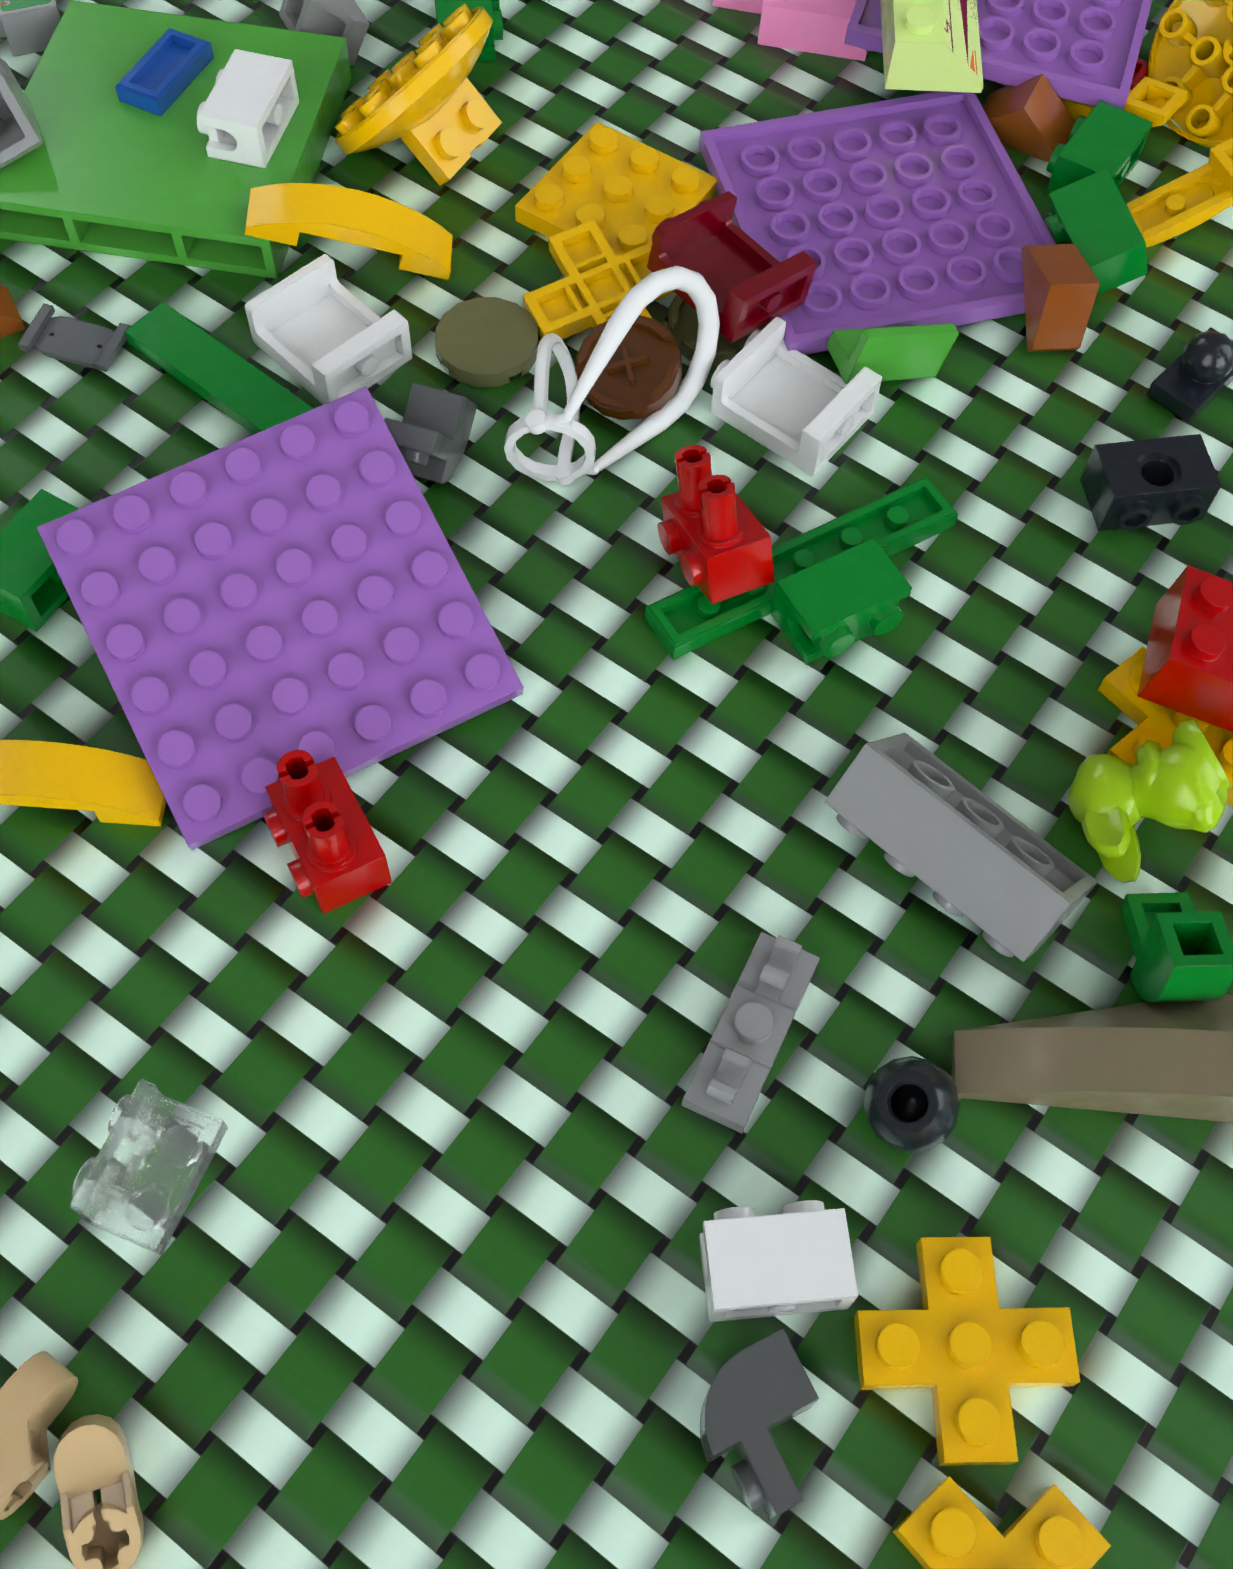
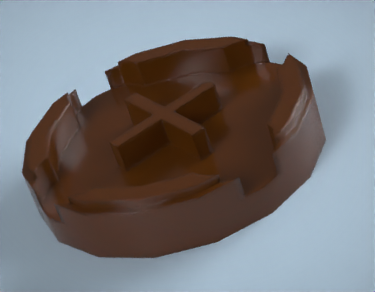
(639, 374)

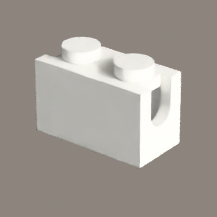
(248, 108)
(777, 1262)

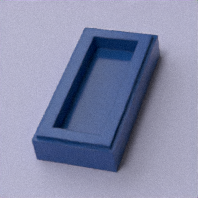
(164, 72)

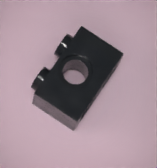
(1149, 482)

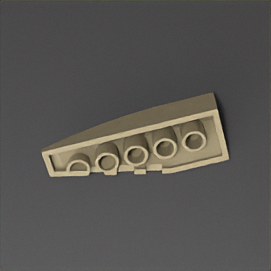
(1111, 1059)

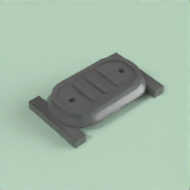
(73, 339)

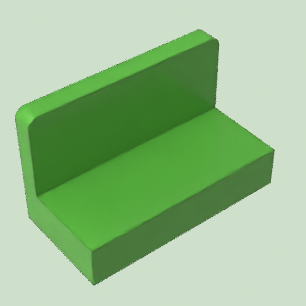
(892, 351)

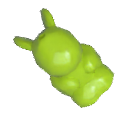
(1170, 785)

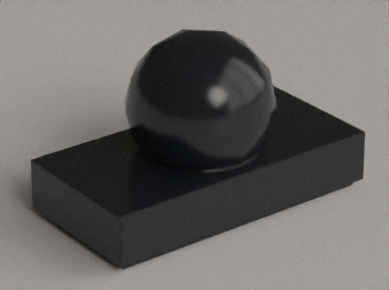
(1195, 375)

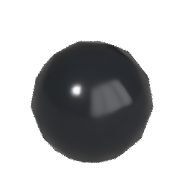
(911, 1104)

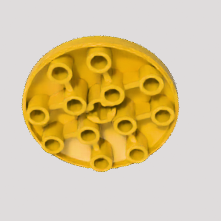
(1196, 55)
(428, 99)

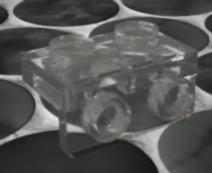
(146, 1167)

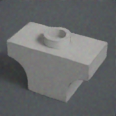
(327, 17)

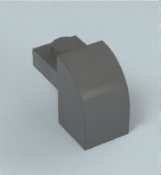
(433, 431)
(745, 1401)

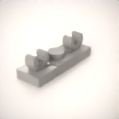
(751, 1032)

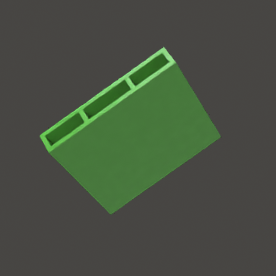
(143, 180)

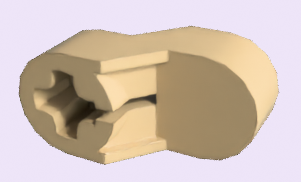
(27, 1408)
(90, 1458)

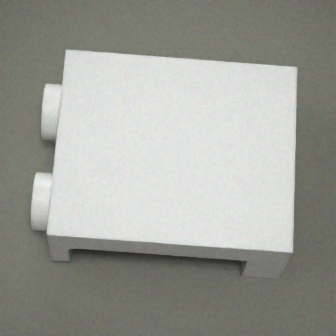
(326, 333)
(791, 399)

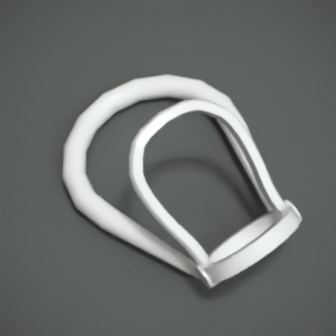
(617, 327)

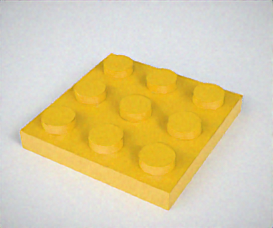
(618, 185)

